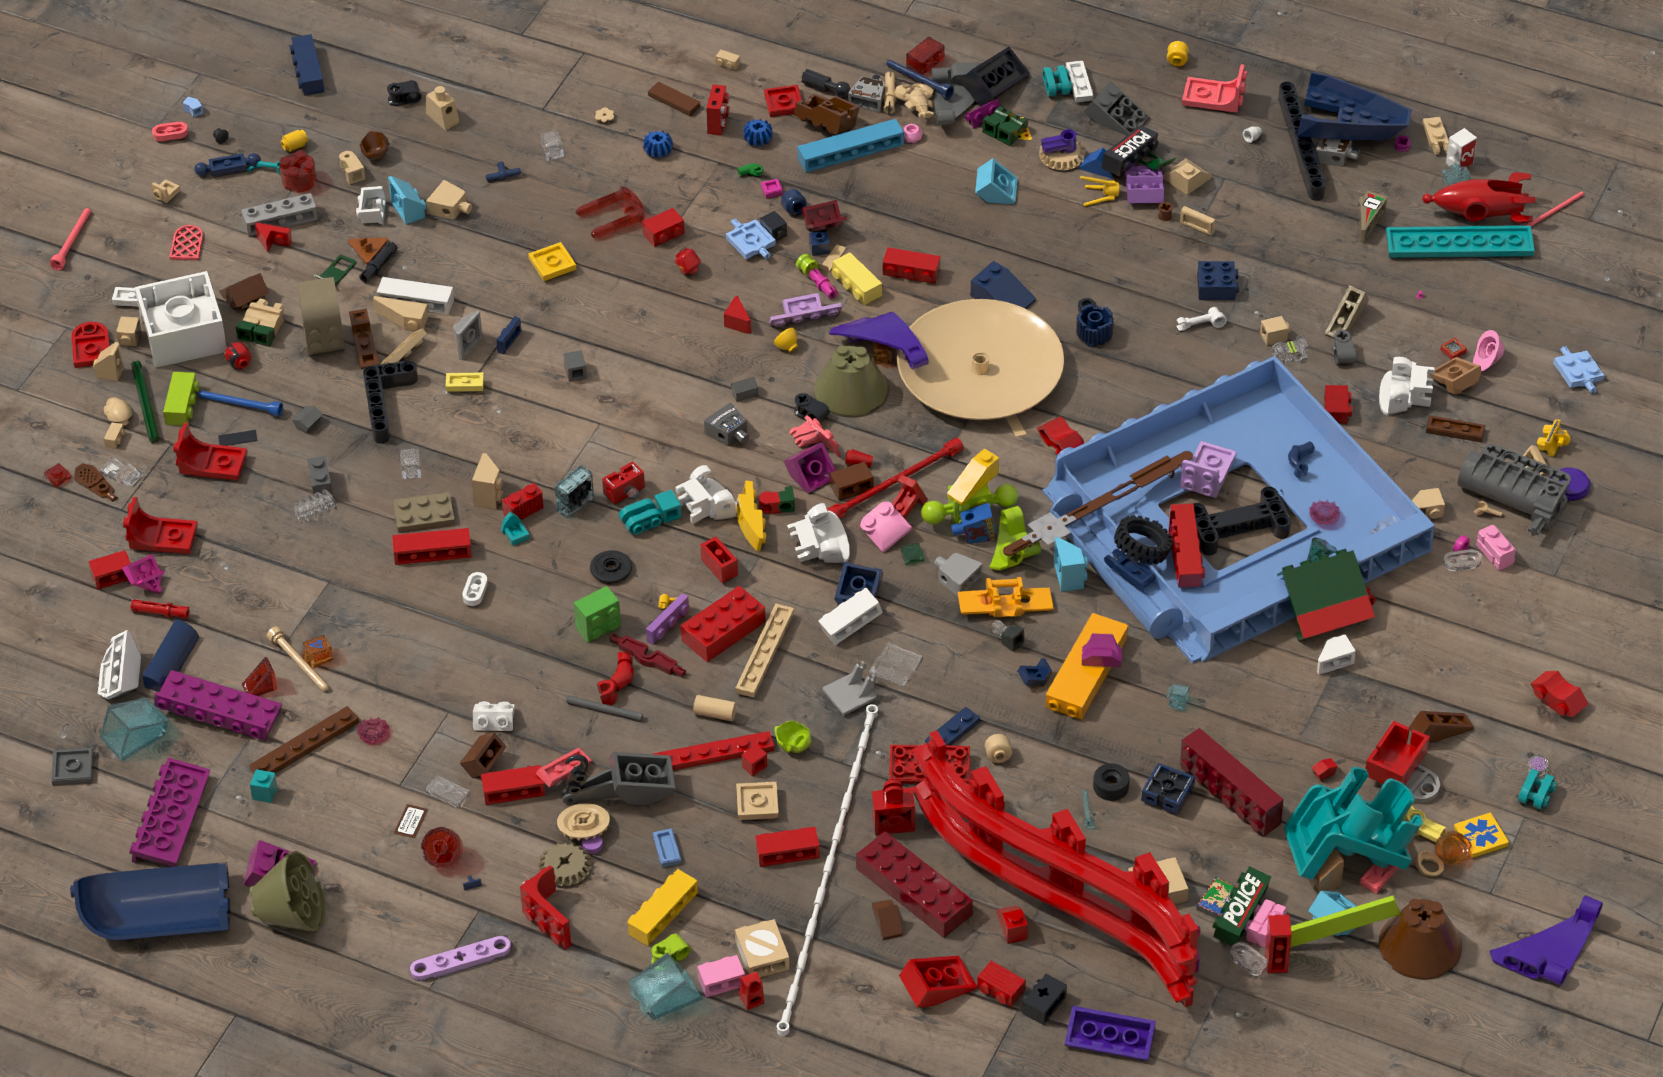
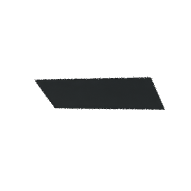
(239, 437)

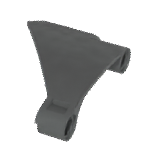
(950, 109)

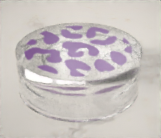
(1538, 763)

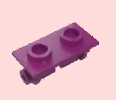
(977, 115)

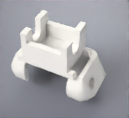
(1401, 391)
(706, 497)
(821, 536)

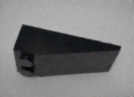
(994, 76)

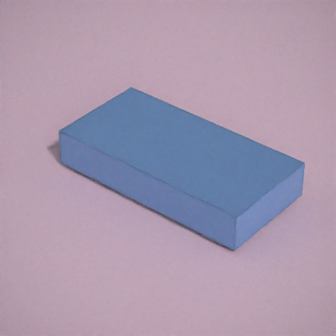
(666, 848)

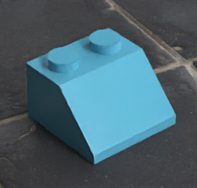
(996, 183)
(406, 200)
(1069, 565)
(1329, 903)

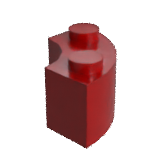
(1059, 435)
(1559, 694)

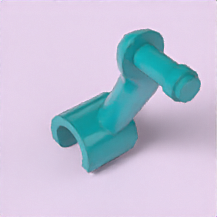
(266, 164)

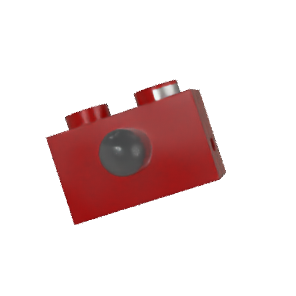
(624, 484)

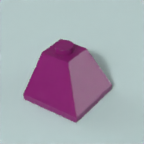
(810, 467)

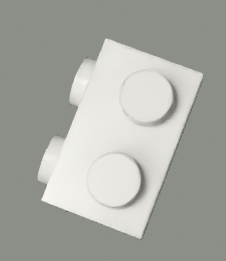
(493, 716)

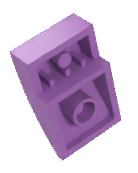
(1144, 185)

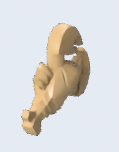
(917, 98)

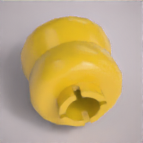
(1177, 53)

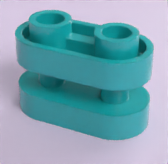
(1062, 76)
(640, 516)
(1542, 797)

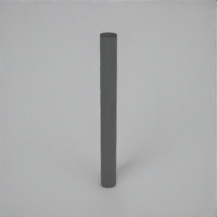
(604, 708)

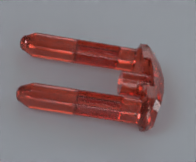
(631, 203)

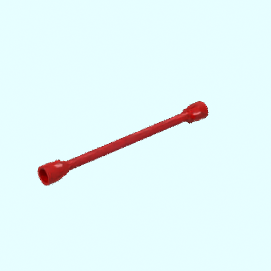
(950, 449)

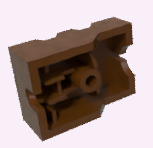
(833, 114)

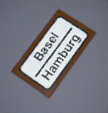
(410, 820)

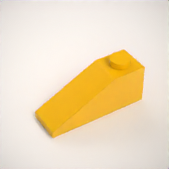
(975, 476)

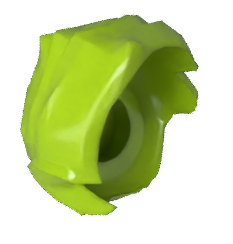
(793, 736)

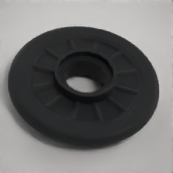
(617, 558)

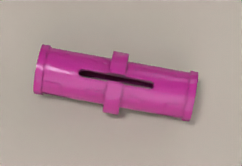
(823, 283)

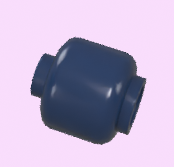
(793, 201)

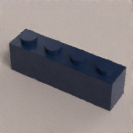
(307, 64)

